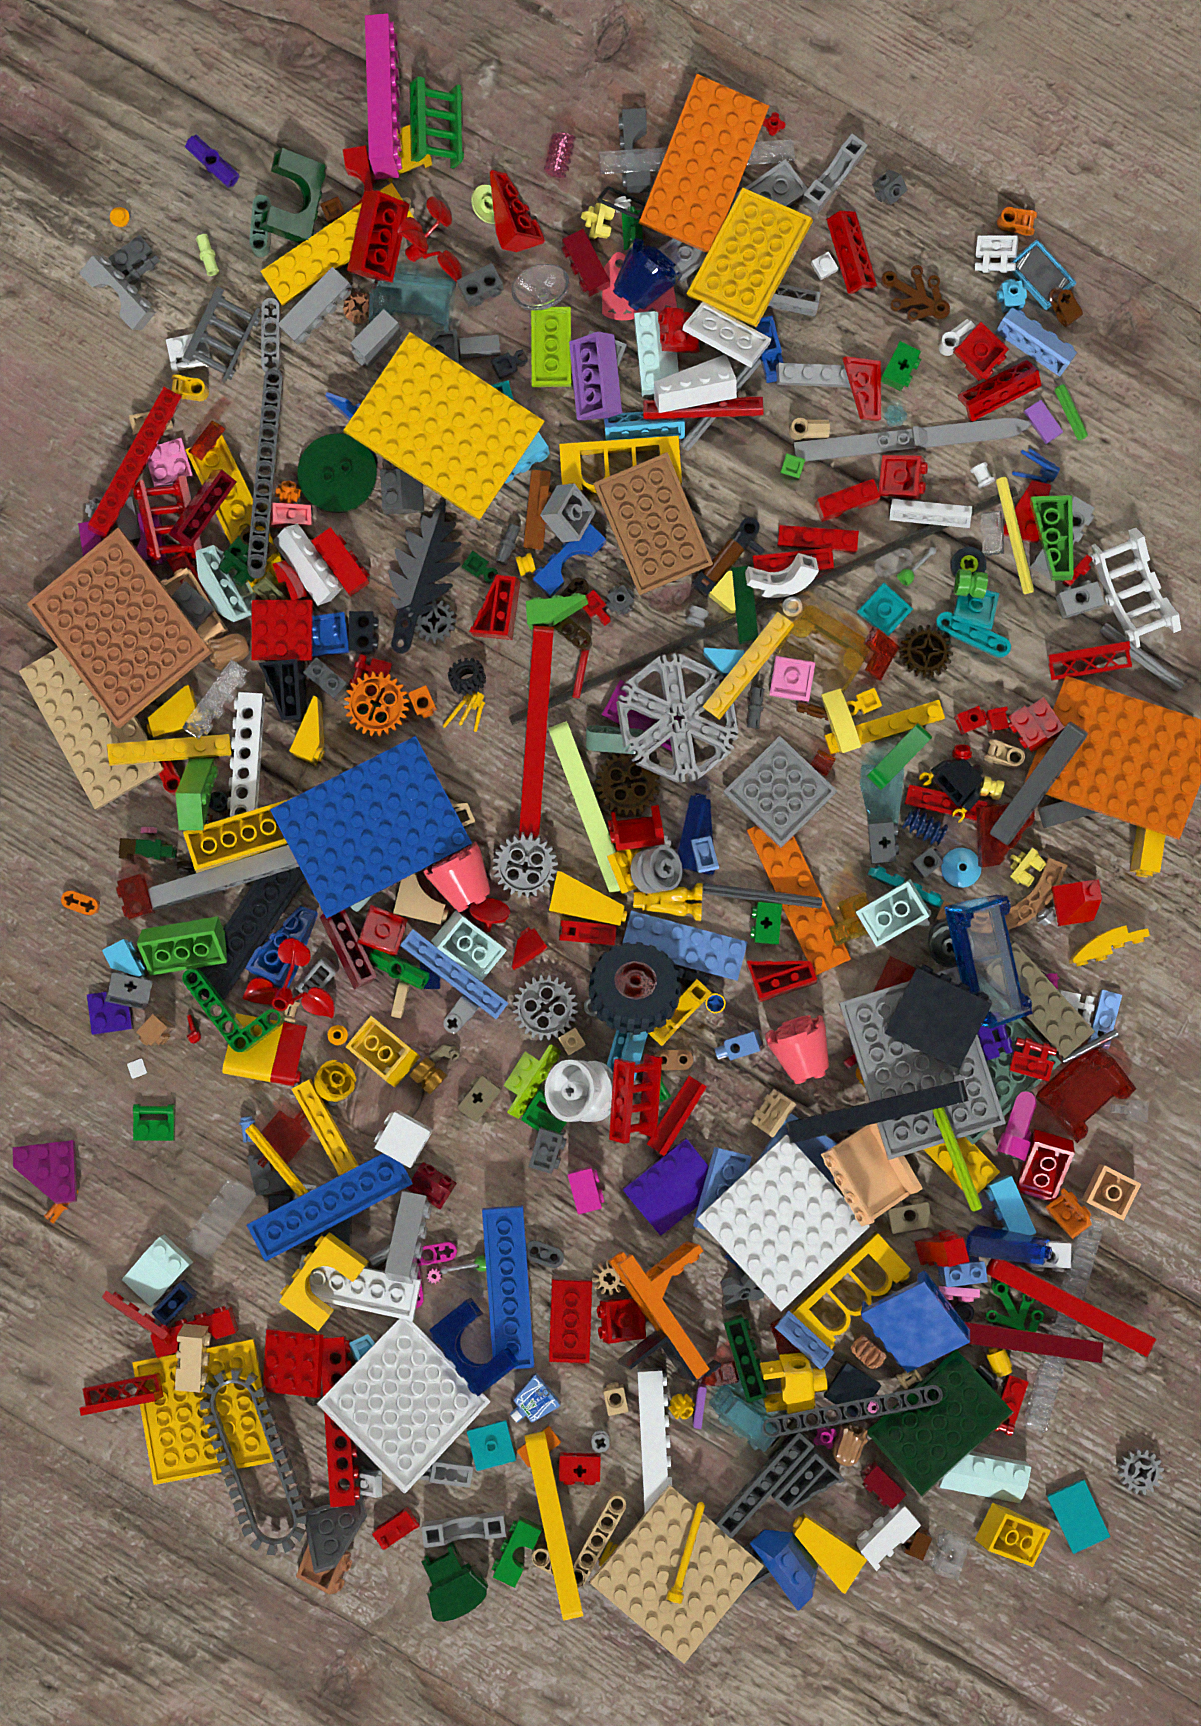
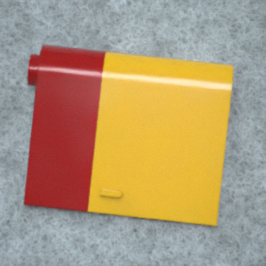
(270, 1060)

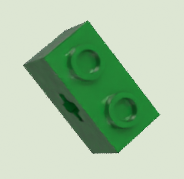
(903, 355)
(773, 914)

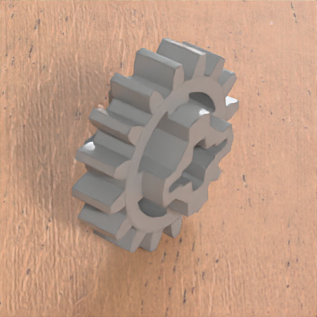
(1147, 1469)

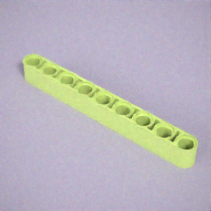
(585, 800)

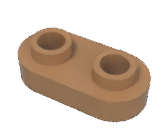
(673, 1059)

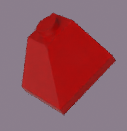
(1077, 902)
(527, 947)

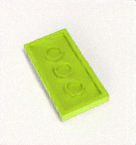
(551, 347)

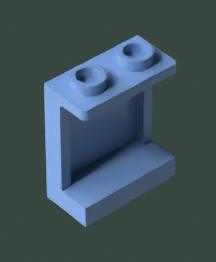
(963, 1274)

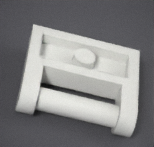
(177, 348)

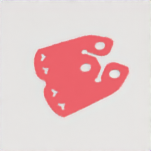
(612, 301)

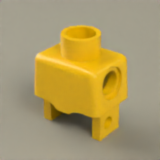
(797, 1380)

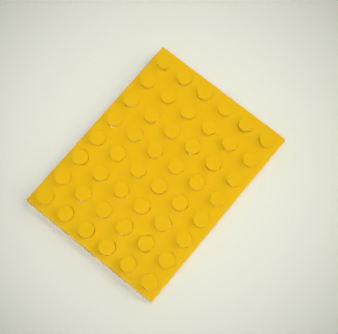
(444, 426)

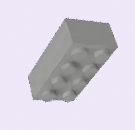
(407, 1238)

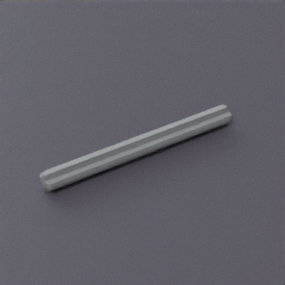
(705, 422)

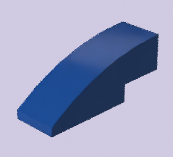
(772, 354)

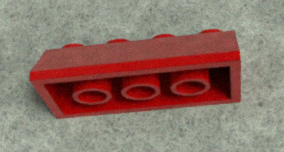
(376, 236)

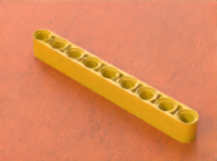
(553, 1525)

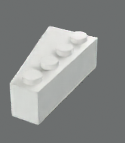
(696, 386)

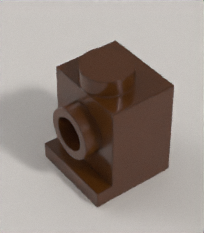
(918, 1543)

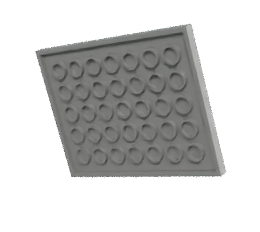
(897, 1069)

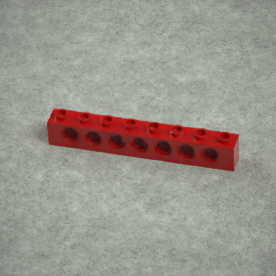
(134, 462)
(338, 1495)

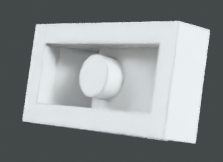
(370, 1483)

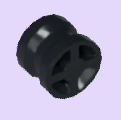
(215, 800)

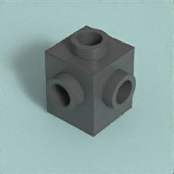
(889, 187)
(620, 607)

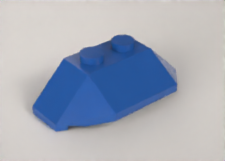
(788, 1564)

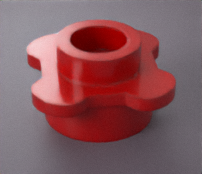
(773, 129)

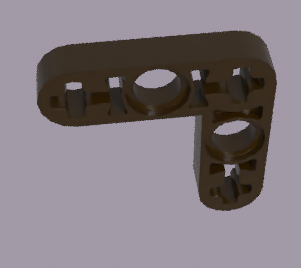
(559, 626)

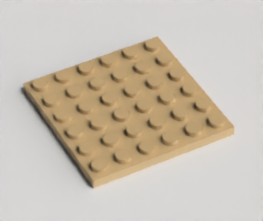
(647, 1565)

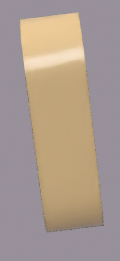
(400, 999)

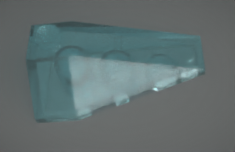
(883, 802)

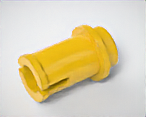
(606, 1554)

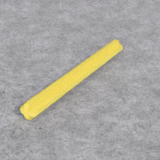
(1014, 534)

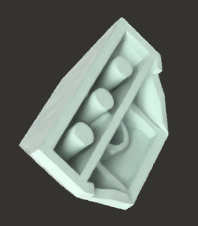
(225, 595)

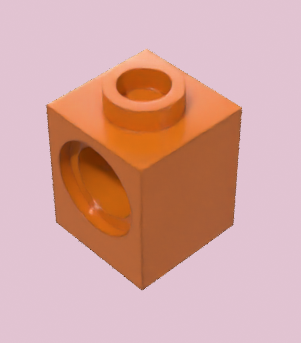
(418, 694)

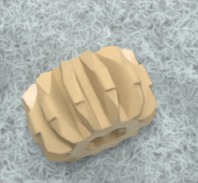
(604, 1282)

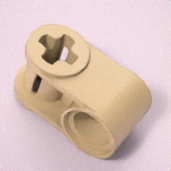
(1002, 754)

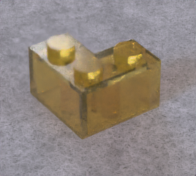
(851, 927)

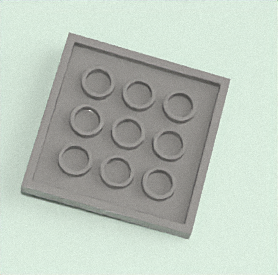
(780, 792)

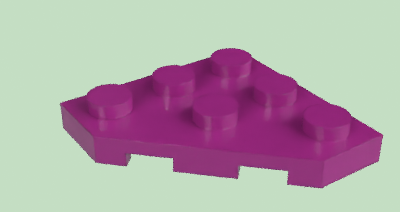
(49, 1168)

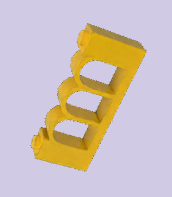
(571, 453)
(886, 1258)

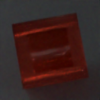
(822, 762)

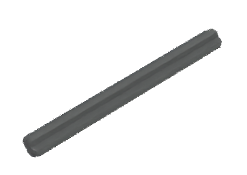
(762, 895)

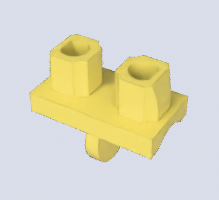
(596, 217)
(1023, 864)

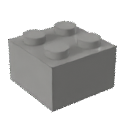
(568, 512)

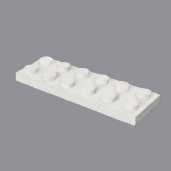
(368, 1292)

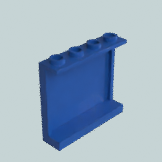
(916, 1324)

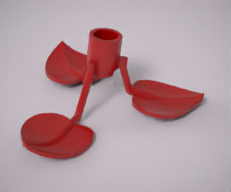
(413, 232)
(262, 990)

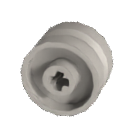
(656, 870)

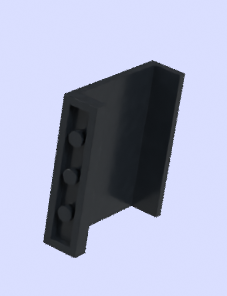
(938, 1016)

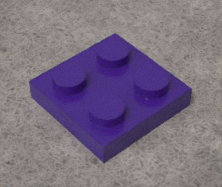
(107, 1016)

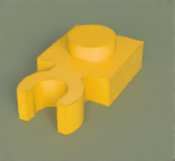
(866, 701)

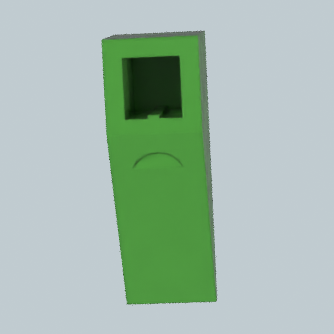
(553, 610)

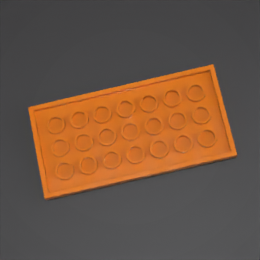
(703, 163)

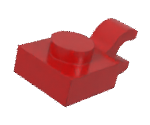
(595, 607)

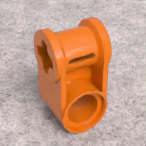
(1021, 222)

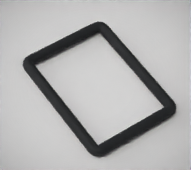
(600, 200)

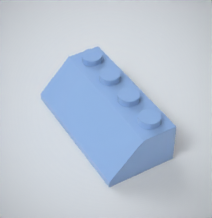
(1036, 341)

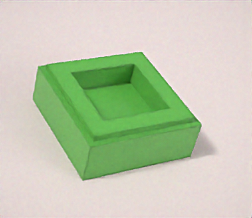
(792, 465)

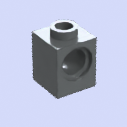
(919, 866)

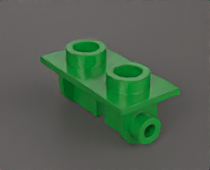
(631, 228)

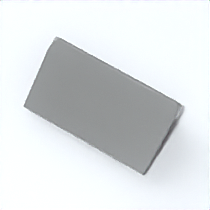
(479, 346)

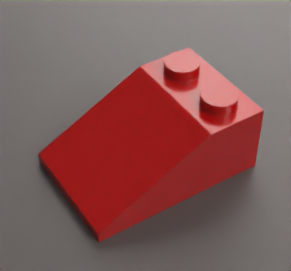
(1045, 1165)

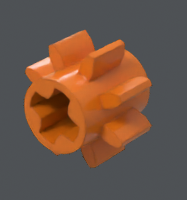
(287, 492)

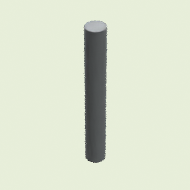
(1091, 1045)

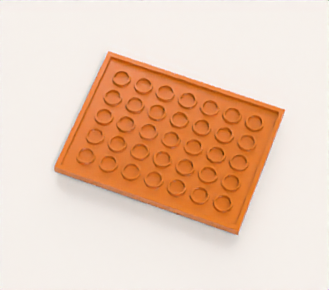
(1135, 761)

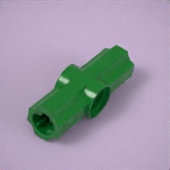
(409, 973)

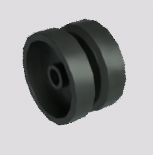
(938, 943)

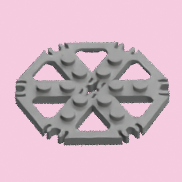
(681, 732)

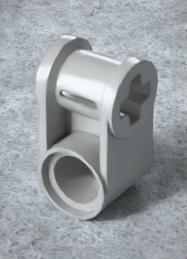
(462, 1011)

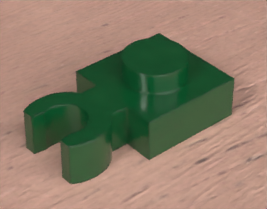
(477, 566)

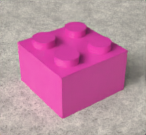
(585, 1190)

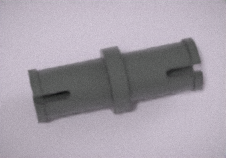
(507, 544)
(755, 708)

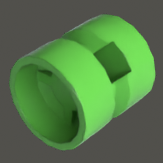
(968, 583)

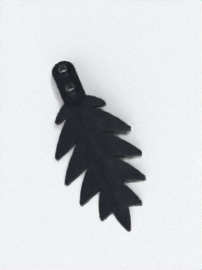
(420, 573)

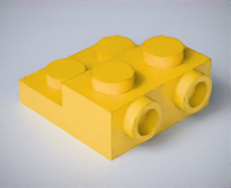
(621, 865)

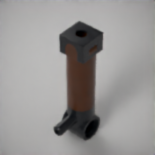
(728, 556)

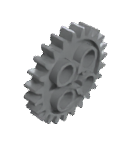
(528, 847)
(556, 1022)

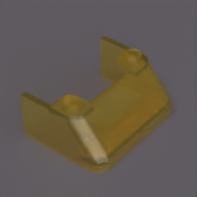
(815, 619)

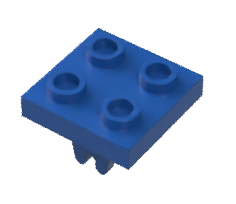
(330, 634)

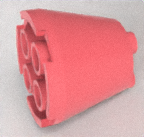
(460, 877)
(801, 1047)

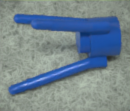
(1048, 469)

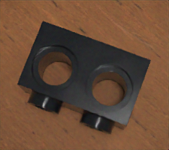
(356, 632)

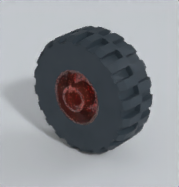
(634, 988)

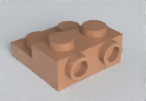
(327, 1581)

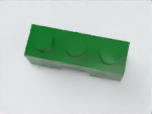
(524, 1534)

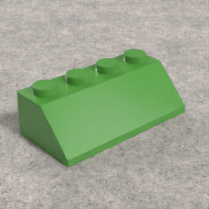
(183, 945)

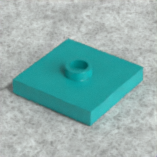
(885, 609)
(976, 610)
(491, 1445)

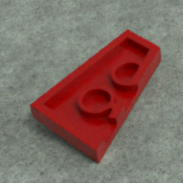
(865, 384)
(1024, 512)

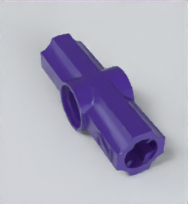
(220, 168)

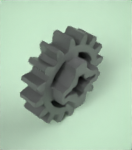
(443, 622)

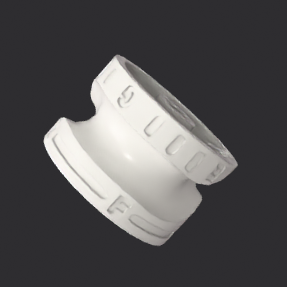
(579, 1090)

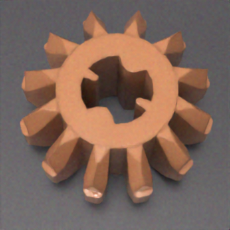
(868, 1352)

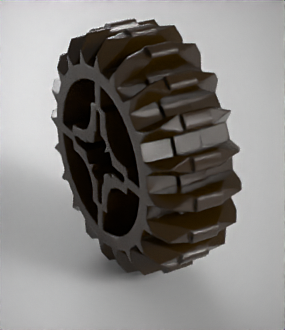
(917, 651)

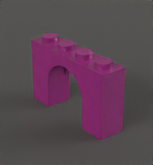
(90, 540)

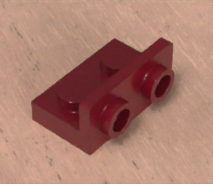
(432, 1184)

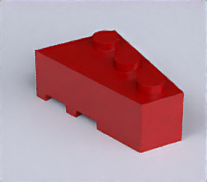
(341, 561)
(499, 610)
(779, 978)
(945, 1249)

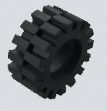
(470, 684)

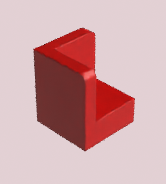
(997, 719)

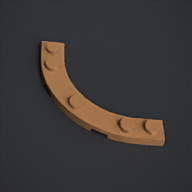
(1034, 901)

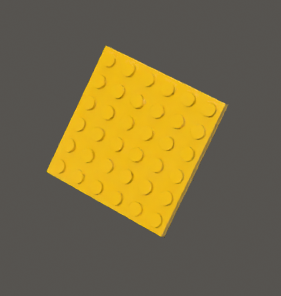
(175, 1424)

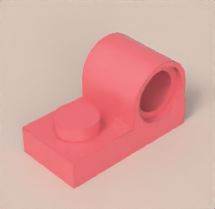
(289, 514)

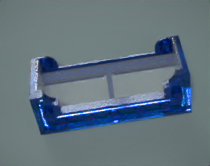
(986, 956)

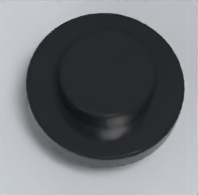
(965, 1311)

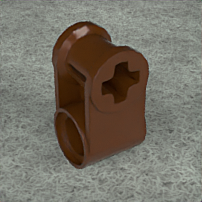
(1064, 305)

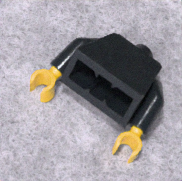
(958, 781)

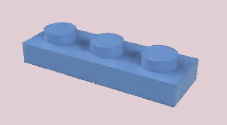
(804, 1339)

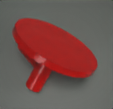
(490, 912)

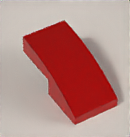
(285, 572)

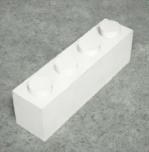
(307, 564)

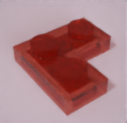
(884, 652)

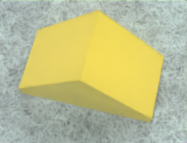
(724, 593)

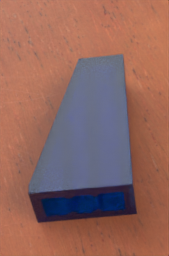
(696, 825)
(1007, 1245)

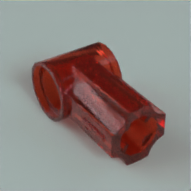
(783, 1345)

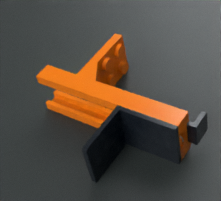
(648, 1292)

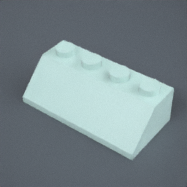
(652, 361)
(989, 1477)

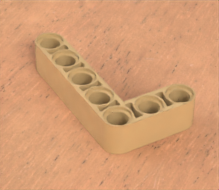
(588, 1545)

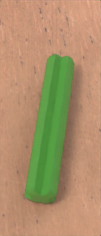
(1071, 412)

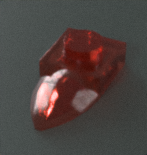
(724, 1375)

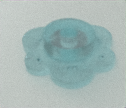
(897, 411)

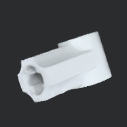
(955, 336)

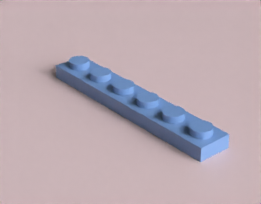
(454, 974)

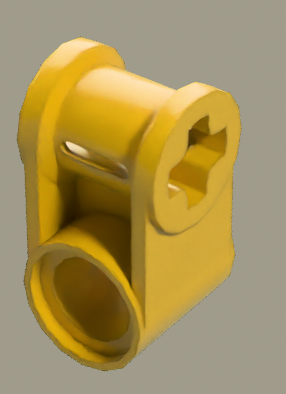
(186, 386)

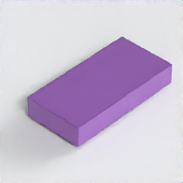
(1043, 422)
(699, 1406)

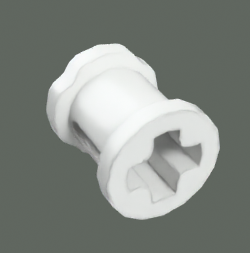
(982, 475)

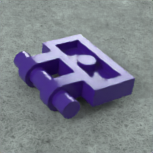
(988, 1043)

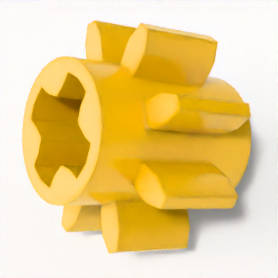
(681, 1406)

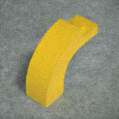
(688, 1003)

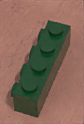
(745, 1361)

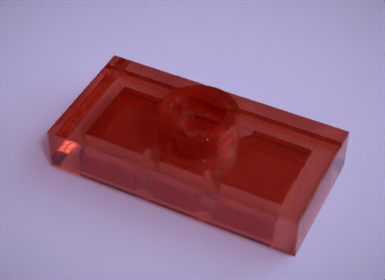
(206, 440)

